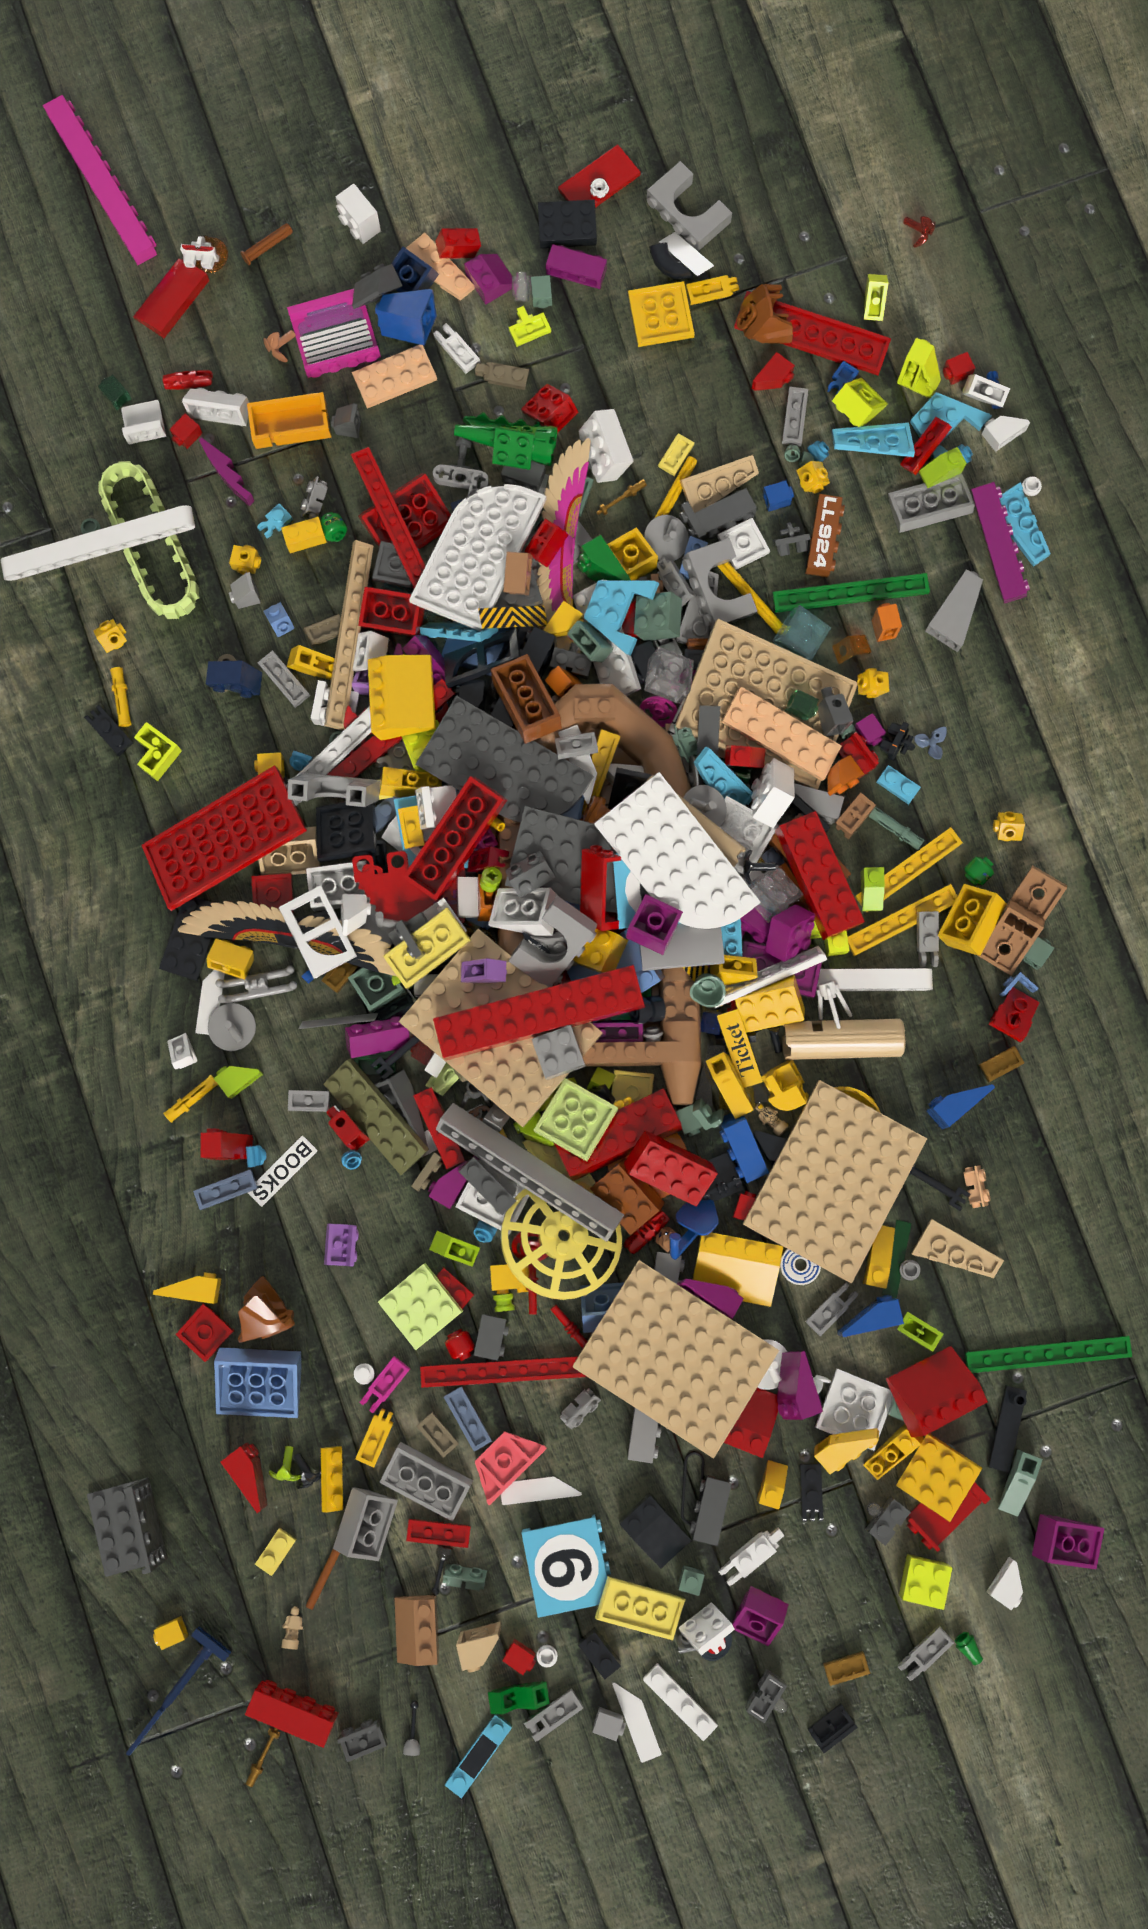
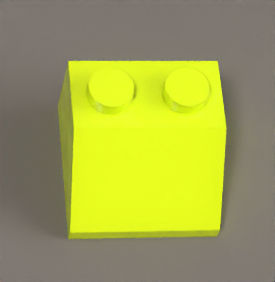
(859, 402)

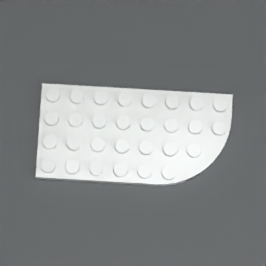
(472, 552)
(675, 857)

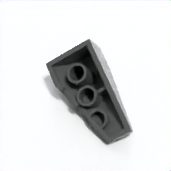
(400, 1094)

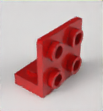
(550, 407)

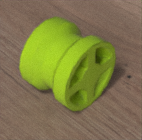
(487, 883)
(503, 1302)

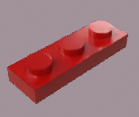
(926, 445)
(438, 1533)

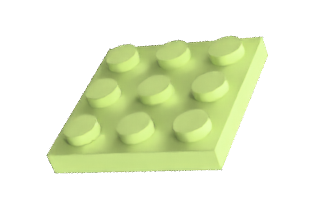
(576, 1119)
(420, 1306)

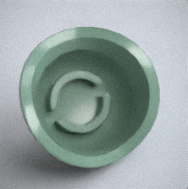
(708, 990)

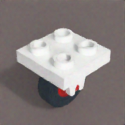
(709, 1633)

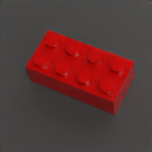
(670, 1168)
(292, 1713)

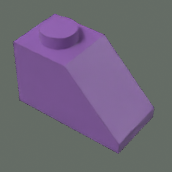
(483, 971)

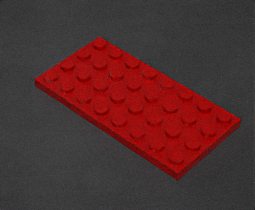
(223, 838)

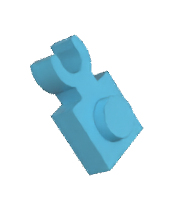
(277, 518)

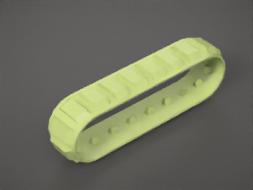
(109, 479)

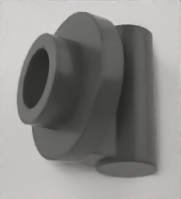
(684, 1645)

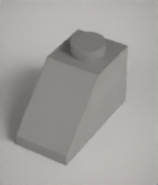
(244, 592)

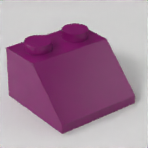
(488, 276)
(654, 924)
(760, 1616)

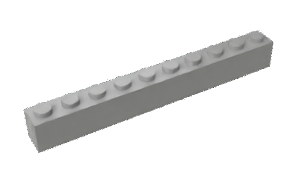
(529, 1172)
(644, 1428)

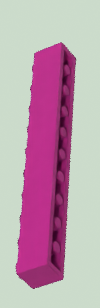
(99, 179)

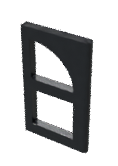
(455, 658)

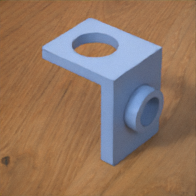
(1010, 982)

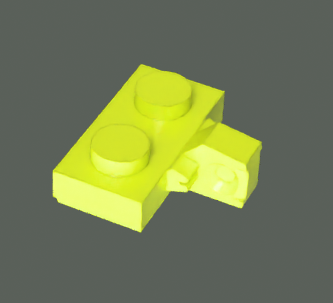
(528, 327)

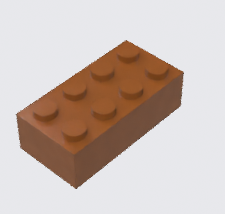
(526, 699)

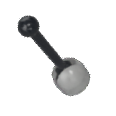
(412, 1746)

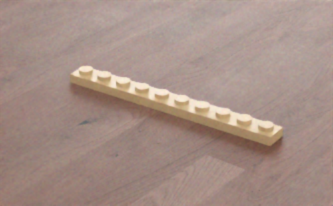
(348, 634)

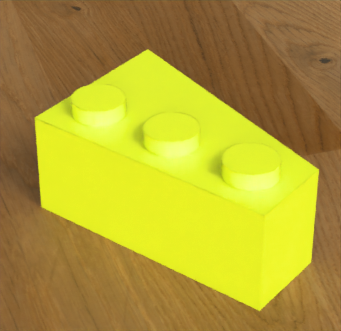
(921, 369)

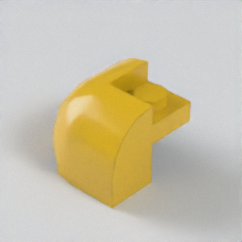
(785, 1086)

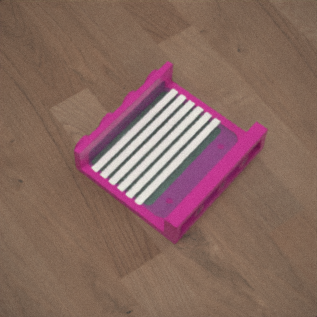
(333, 334)

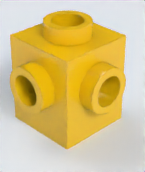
(813, 477)
(245, 559)
(110, 635)
(873, 683)
(1009, 826)

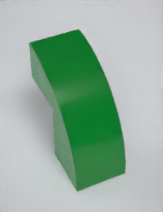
(518, 1696)

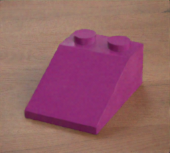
(797, 1391)
(1067, 1542)

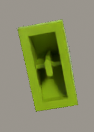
(920, 1332)

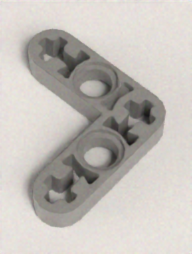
(470, 482)

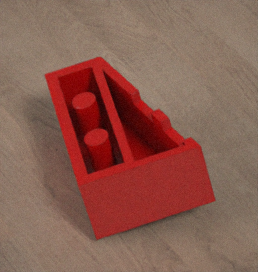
(224, 1146)

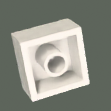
(357, 214)

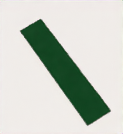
(900, 1243)

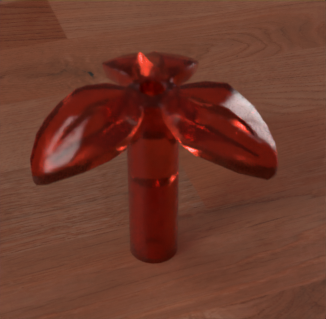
(925, 227)

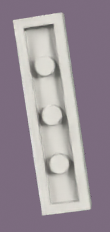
(680, 1701)

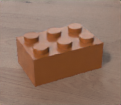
(628, 1196)

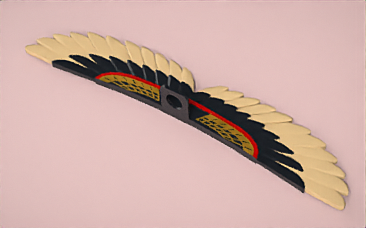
(267, 925)

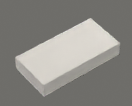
(467, 897)

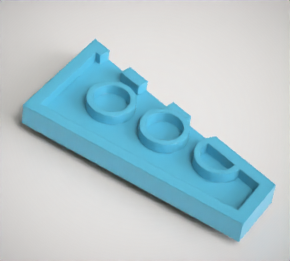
(879, 439)
(1024, 525)
(456, 631)
(719, 776)

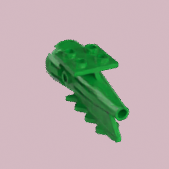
(512, 443)

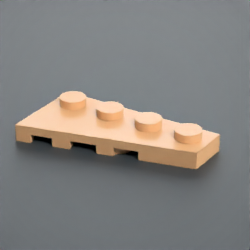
(450, 276)

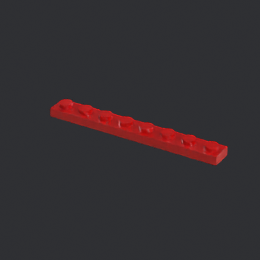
(389, 514)
(375, 748)
(499, 1372)

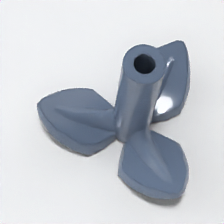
(937, 736)

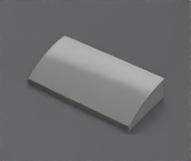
(923, 506)
(686, 949)
(426, 1481)

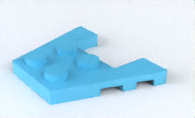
(950, 412)
(610, 606)

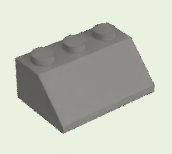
(365, 1524)

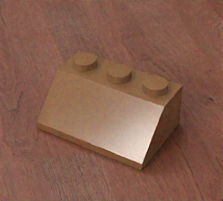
(417, 1630)

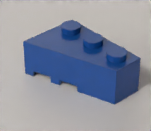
(742, 1148)

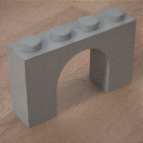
(696, 229)
(698, 565)
(356, 790)
(548, 967)

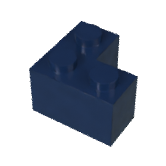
(234, 676)

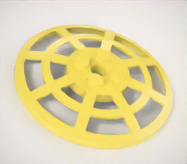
(556, 1248)

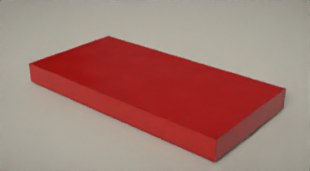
(612, 166)

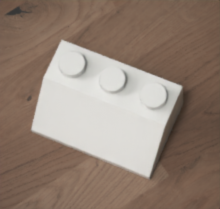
(216, 406)

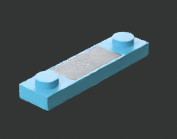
(478, 1755)

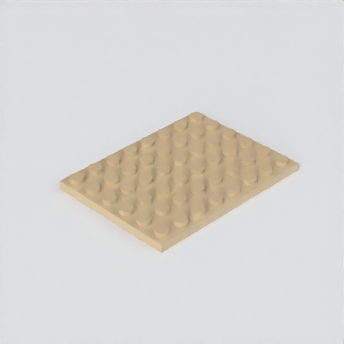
(770, 672)
(506, 1073)
(834, 1181)
(675, 1358)

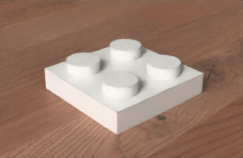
(747, 543)

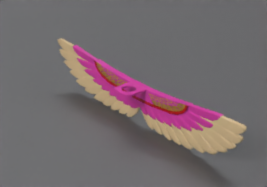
(563, 509)

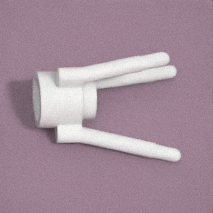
(828, 991)

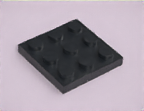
(345, 831)

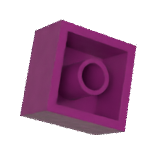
(790, 932)

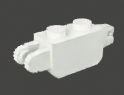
(752, 1554)

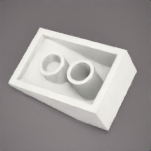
(522, 913)

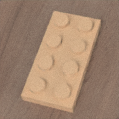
(394, 376)

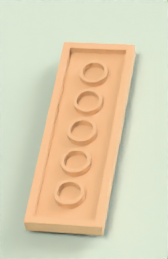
(781, 733)

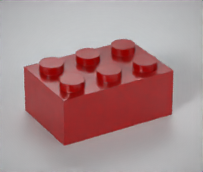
(390, 612)

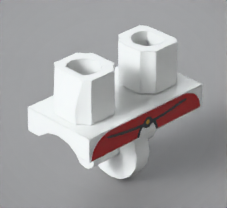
(199, 251)

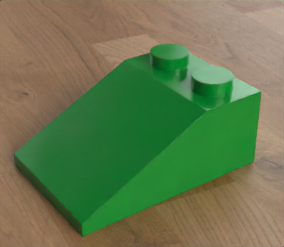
(600, 562)

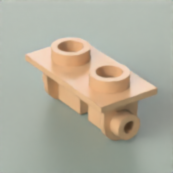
(979, 1193)

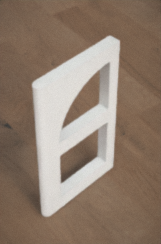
(316, 962)

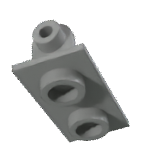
(315, 491)
(587, 1403)

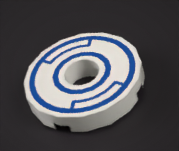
(795, 1276)

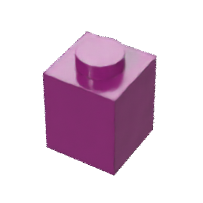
(870, 730)

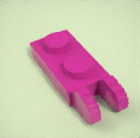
(386, 1382)

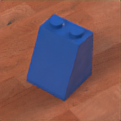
(407, 315)

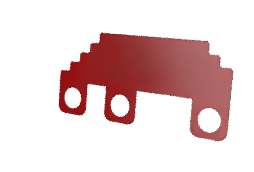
(392, 884)
(402, 910)

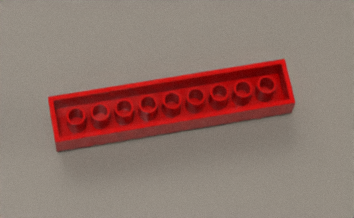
(538, 1012)

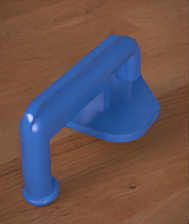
(698, 1221)

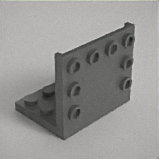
(127, 1527)

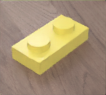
(275, 1551)

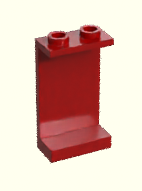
(594, 886)
(935, 1527)

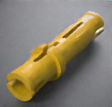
(119, 689)
(190, 1099)

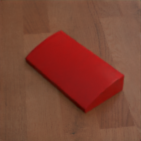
(171, 298)

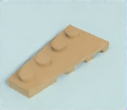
(716, 483)
(951, 1248)

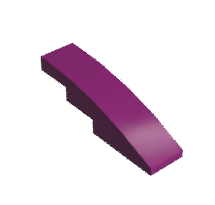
(224, 466)

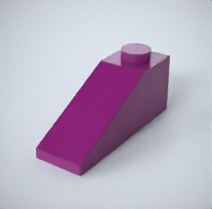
(448, 1187)
(717, 1296)

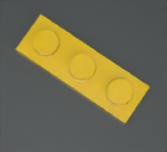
(331, 1479)

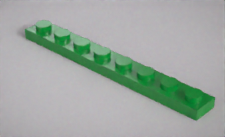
(851, 592)
(1048, 1354)

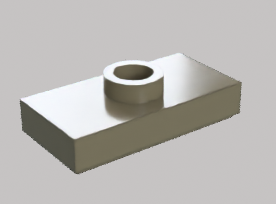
(323, 630)

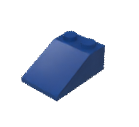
(950, 1108)
(876, 1316)

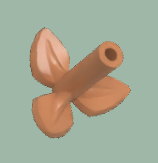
(274, 342)

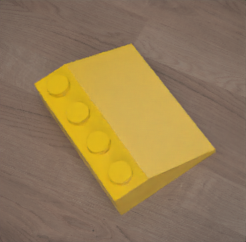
(401, 695)
(739, 1264)

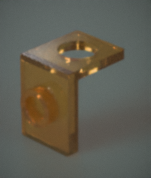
(855, 646)

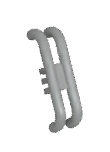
(256, 985)

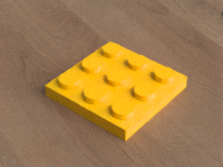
(661, 314)
(939, 1477)

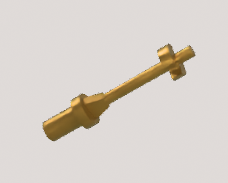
(632, 491)
(256, 1769)

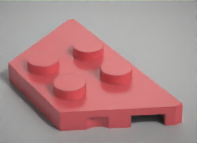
(505, 1463)

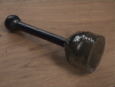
(443, 1553)

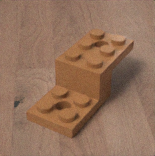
(1022, 920)

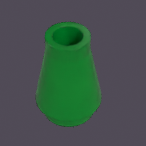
(968, 1647)

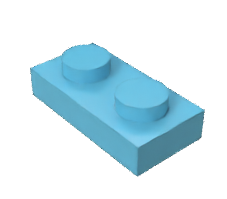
(898, 784)

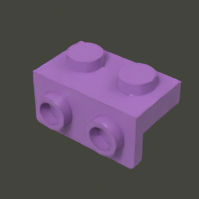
(341, 1245)

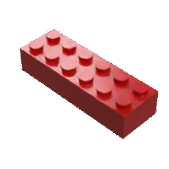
(455, 838)
(819, 875)
(650, 1113)

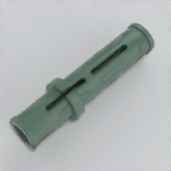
(904, 834)

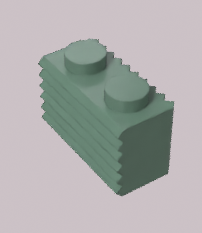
(590, 641)

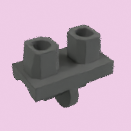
(800, 541)

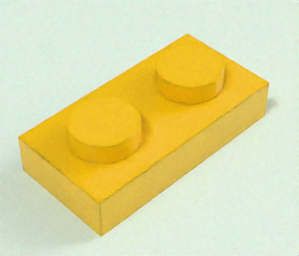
(410, 827)

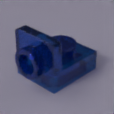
(710, 1023)

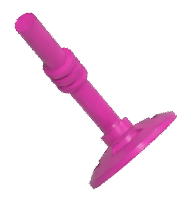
(658, 707)

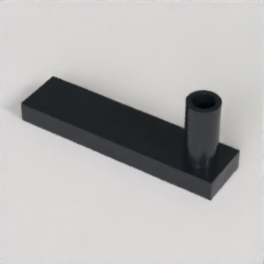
(1007, 1428)

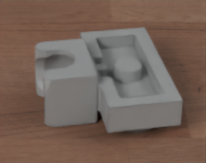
(396, 758)

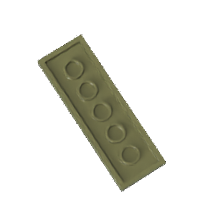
(376, 1116)

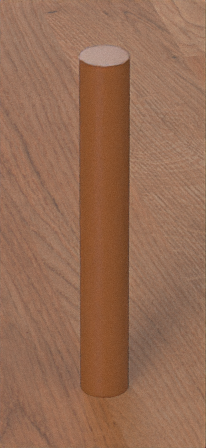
(322, 1579)

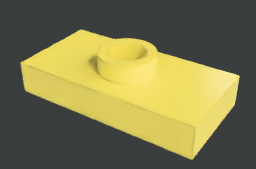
(676, 454)

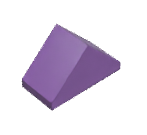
(361, 682)

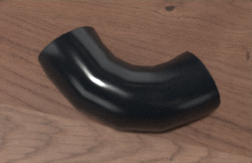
(667, 263)

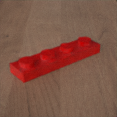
(432, 1112)

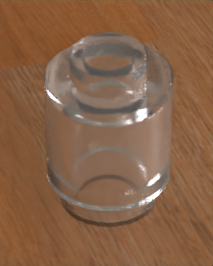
(521, 287)

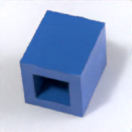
(777, 495)

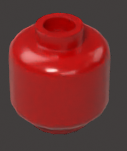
(459, 1344)

